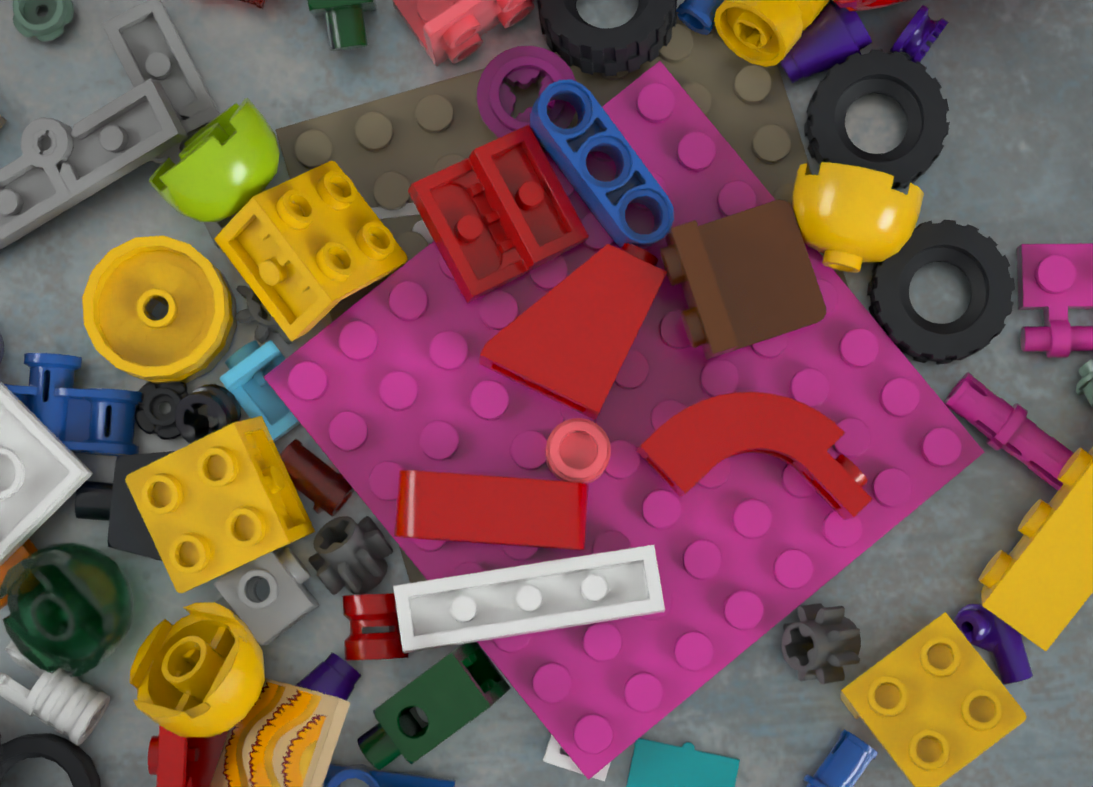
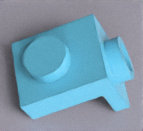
(253, 392)

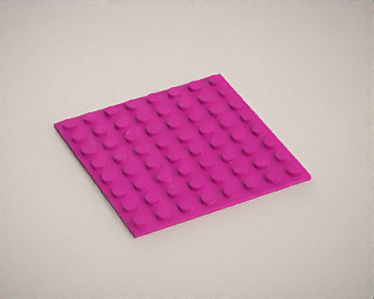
(734, 555)

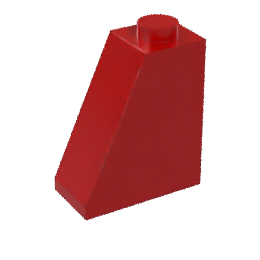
(580, 329)

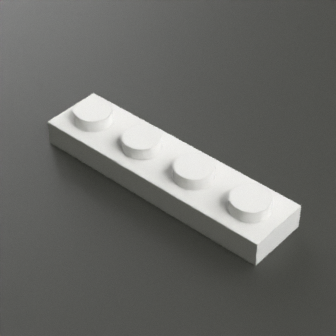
(528, 599)

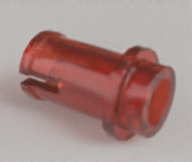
(316, 479)

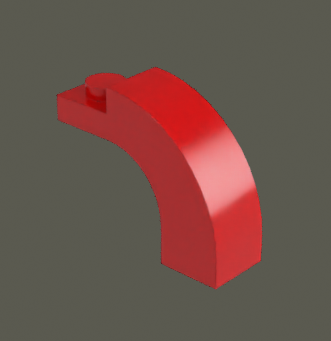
(762, 424)

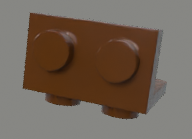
(743, 278)

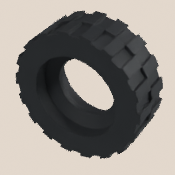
(607, 48)
(886, 75)
(988, 281)

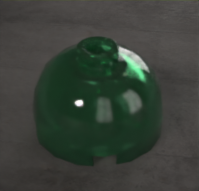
(67, 607)

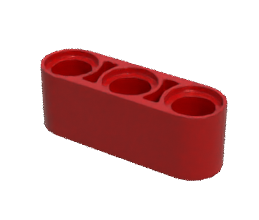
(491, 510)

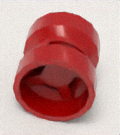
(372, 611)

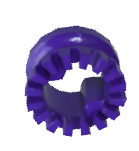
(917, 33)

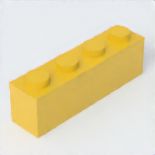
(1052, 564)

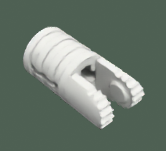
(56, 699)

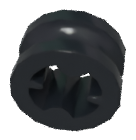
(220, 405)

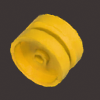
(128, 288)

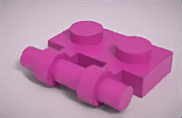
(1055, 281)

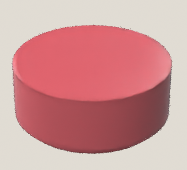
(577, 451)

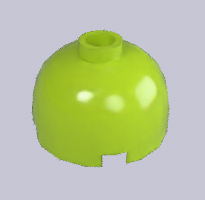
(221, 165)

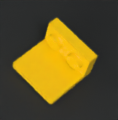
(309, 246)
(219, 503)
(933, 704)

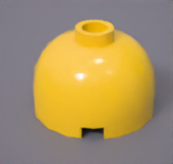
(853, 214)
(198, 672)

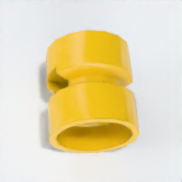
(764, 28)

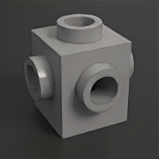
(287, 599)

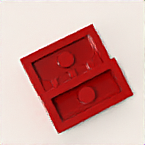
(498, 213)

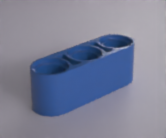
(598, 133)

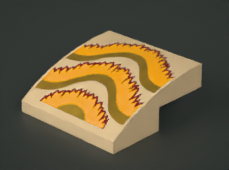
(282, 739)

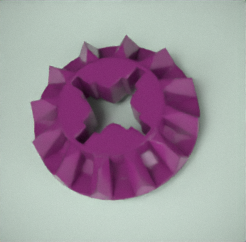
(520, 68)

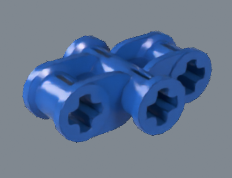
(82, 419)

